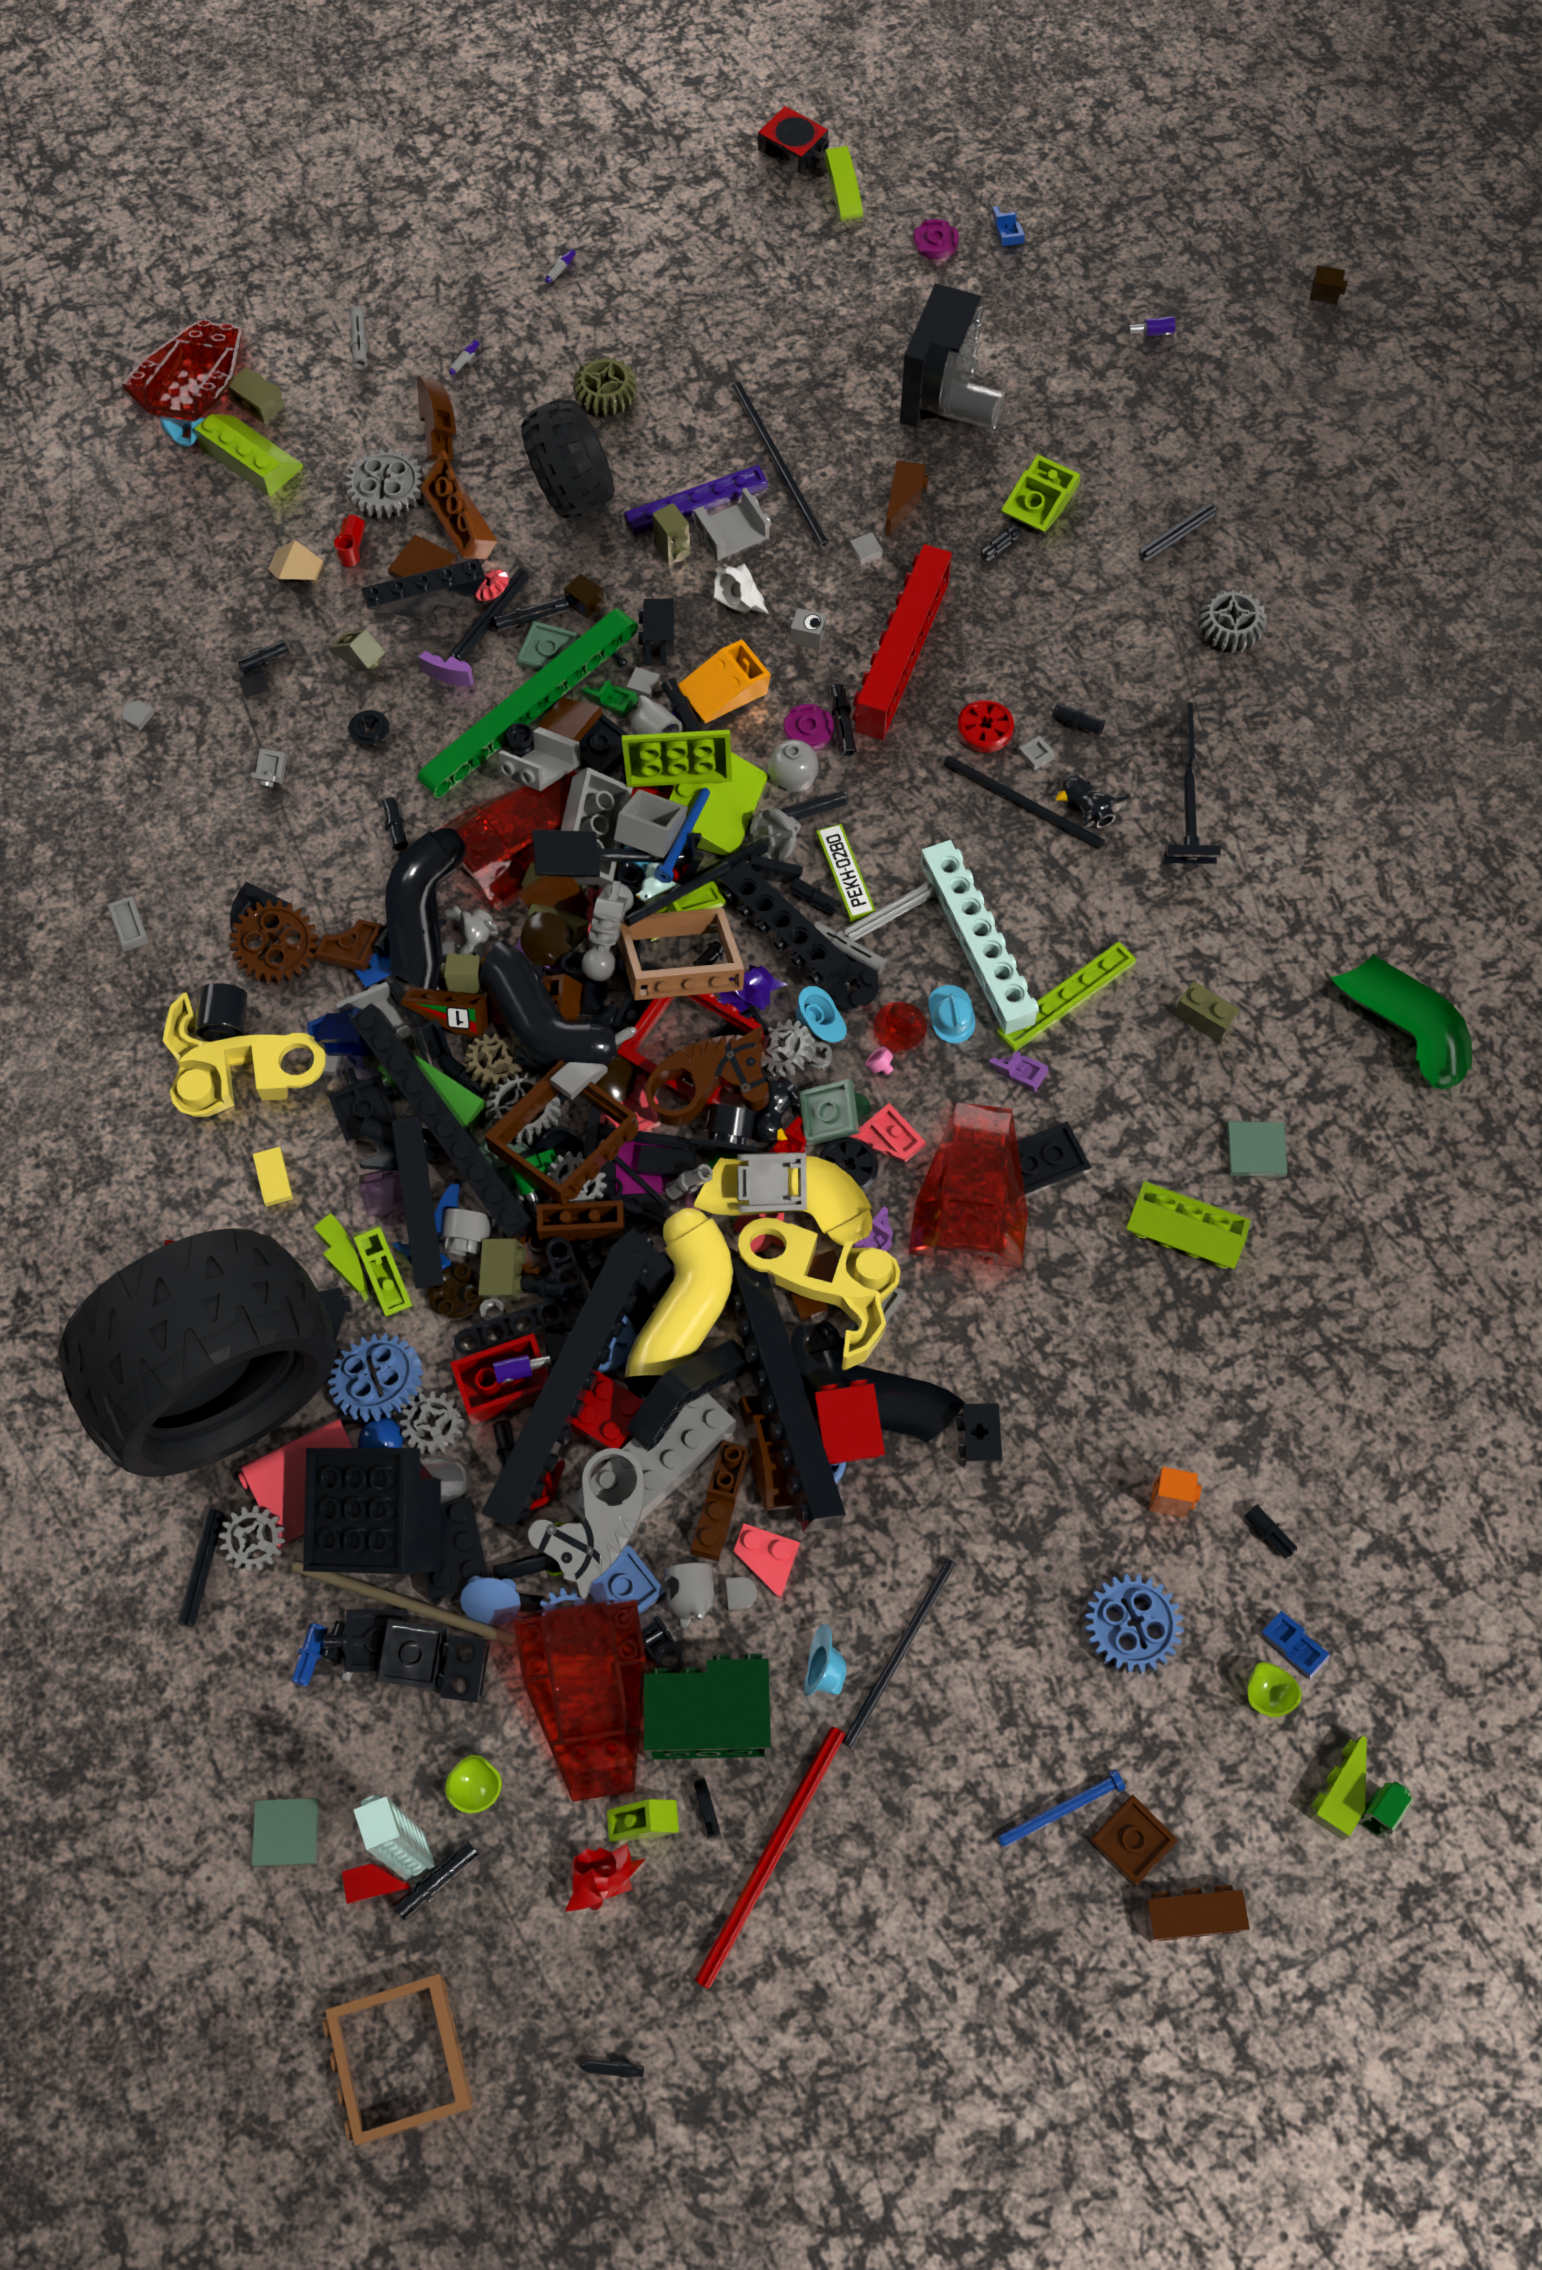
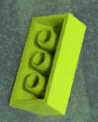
(246, 452)
(1189, 1225)

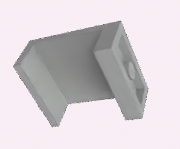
(733, 527)
(544, 765)
(381, 997)

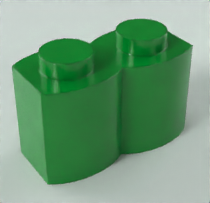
(1386, 1809)

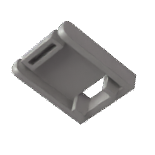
(766, 1181)

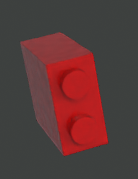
(850, 1422)

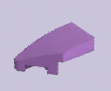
(1021, 1070)
(880, 1235)

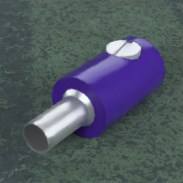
(1155, 327)
(518, 1367)

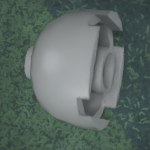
(793, 765)

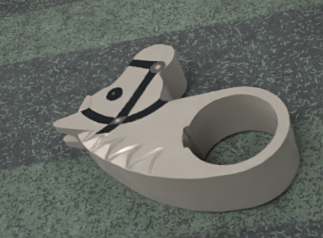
(594, 1545)

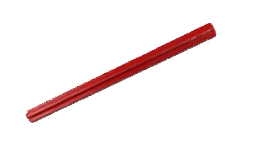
(769, 1858)

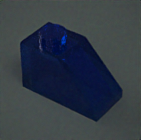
(340, 1037)

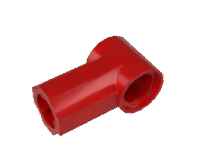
(349, 541)

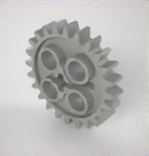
(369, 477)

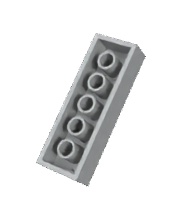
(679, 1453)

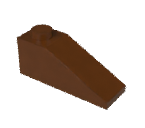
(905, 492)
(566, 994)

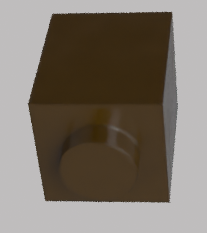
(1328, 284)
(584, 596)

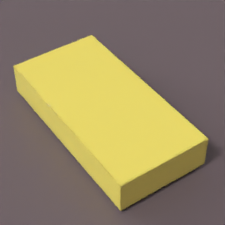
(273, 1176)

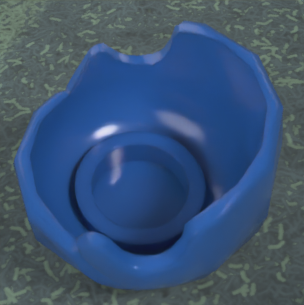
(381, 1434)

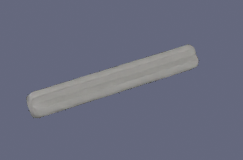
(890, 911)

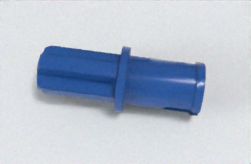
(309, 1654)

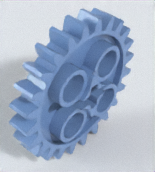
(401, 1367)
(1159, 1614)

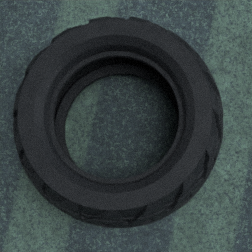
(196, 1351)

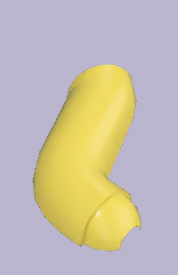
(831, 1198)
(691, 1300)

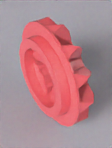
(492, 586)

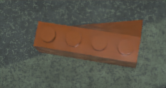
(457, 511)

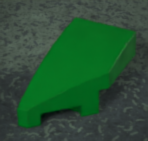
(612, 698)

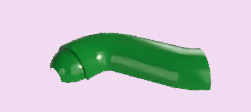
(1417, 1010)

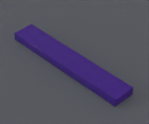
(706, 495)

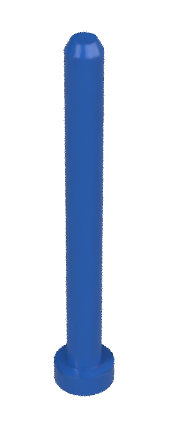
(664, 872)
(1064, 1808)

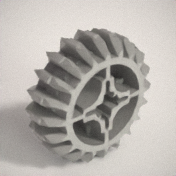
(1232, 620)
(520, 1088)

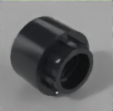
(729, 1123)

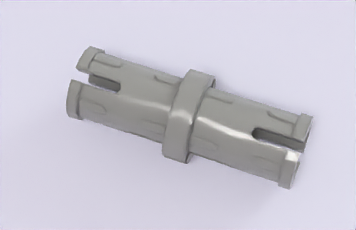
(689, 1181)

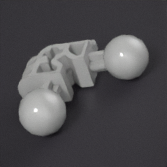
(605, 929)

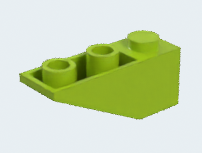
(1345, 1798)

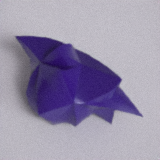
(755, 992)

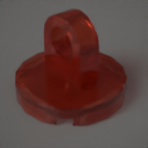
(900, 1027)

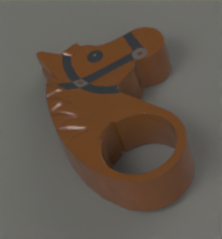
(708, 1064)

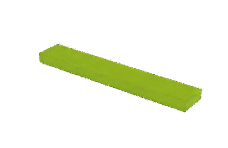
(1072, 993)

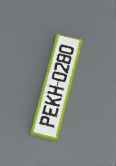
(845, 872)

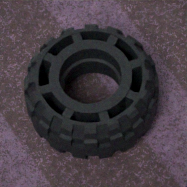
(567, 458)

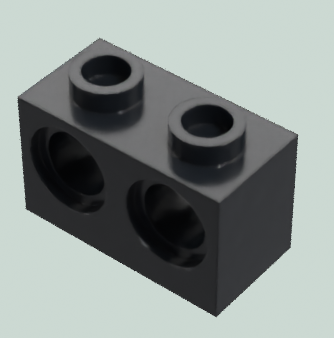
(473, 1669)

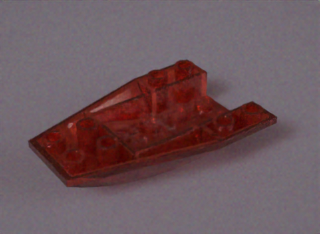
(187, 371)
(501, 835)
(974, 1190)
(587, 1691)

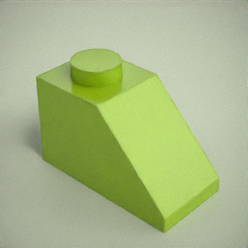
(643, 1820)

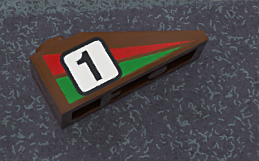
(454, 1010)

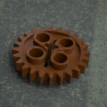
(254, 929)

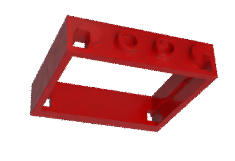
(708, 1002)

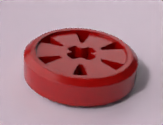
(985, 739)

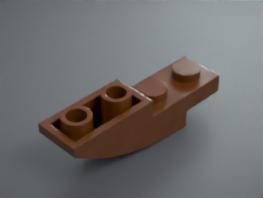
(438, 415)
(764, 1460)
(720, 1501)

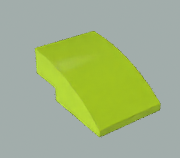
(1041, 493)

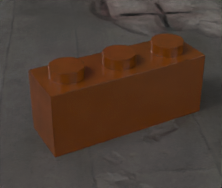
(581, 1221)
(1196, 1914)

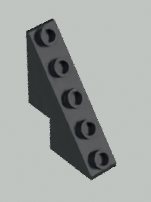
(420, 593)

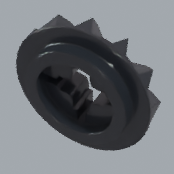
(368, 719)

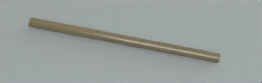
(410, 1604)

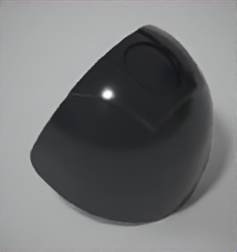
(561, 1140)

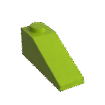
(382, 1270)

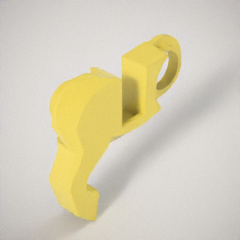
(204, 1074)
(858, 1287)

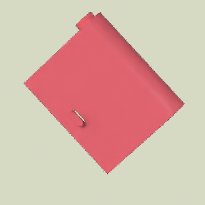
(279, 1476)

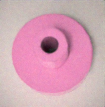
(880, 1061)

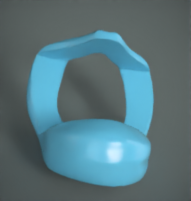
(176, 427)

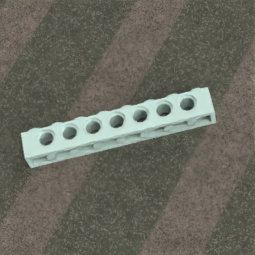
(1010, 1015)
(394, 1837)

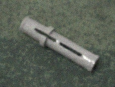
(359, 356)
(853, 949)

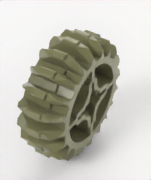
(605, 386)

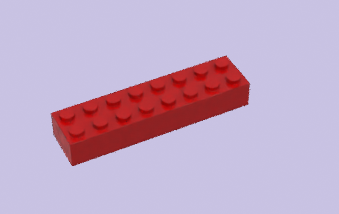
(901, 642)

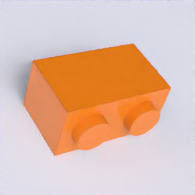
(1175, 1492)

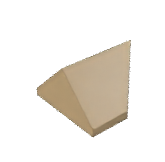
(295, 562)

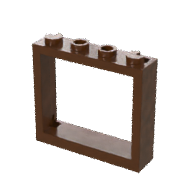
(530, 1106)

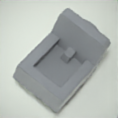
(270, 767)

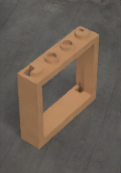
(682, 980)
(451, 2046)

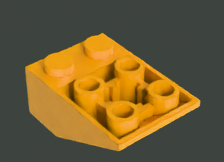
(726, 682)

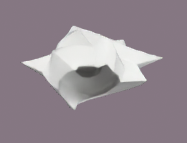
(737, 590)

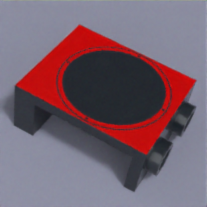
(794, 135)

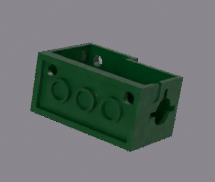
(709, 1712)

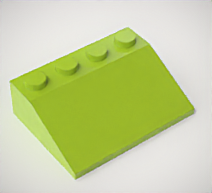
(677, 758)
(728, 807)

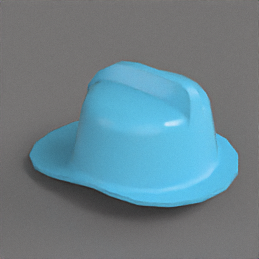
(951, 1013)
(820, 1015)
(825, 1665)

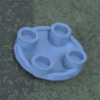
(490, 1600)

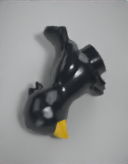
(1096, 806)
(781, 1096)

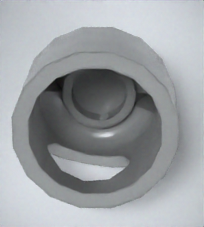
(653, 718)
(689, 1590)

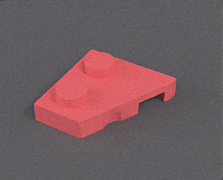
(891, 1135)
(767, 1556)

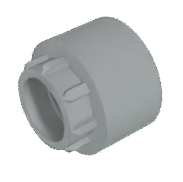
(464, 1231)

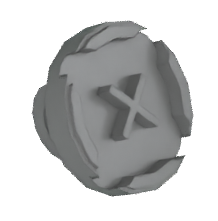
(777, 831)

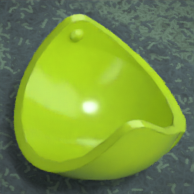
(1272, 1690)
(473, 1784)

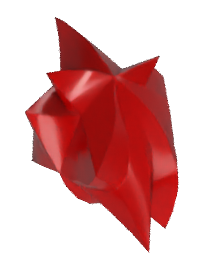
(600, 1876)

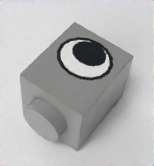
(807, 628)

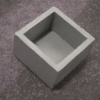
(650, 823)

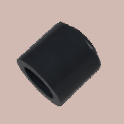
(220, 1011)

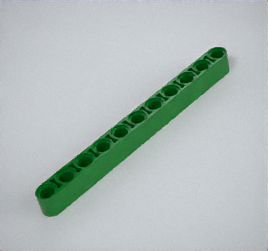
(527, 702)

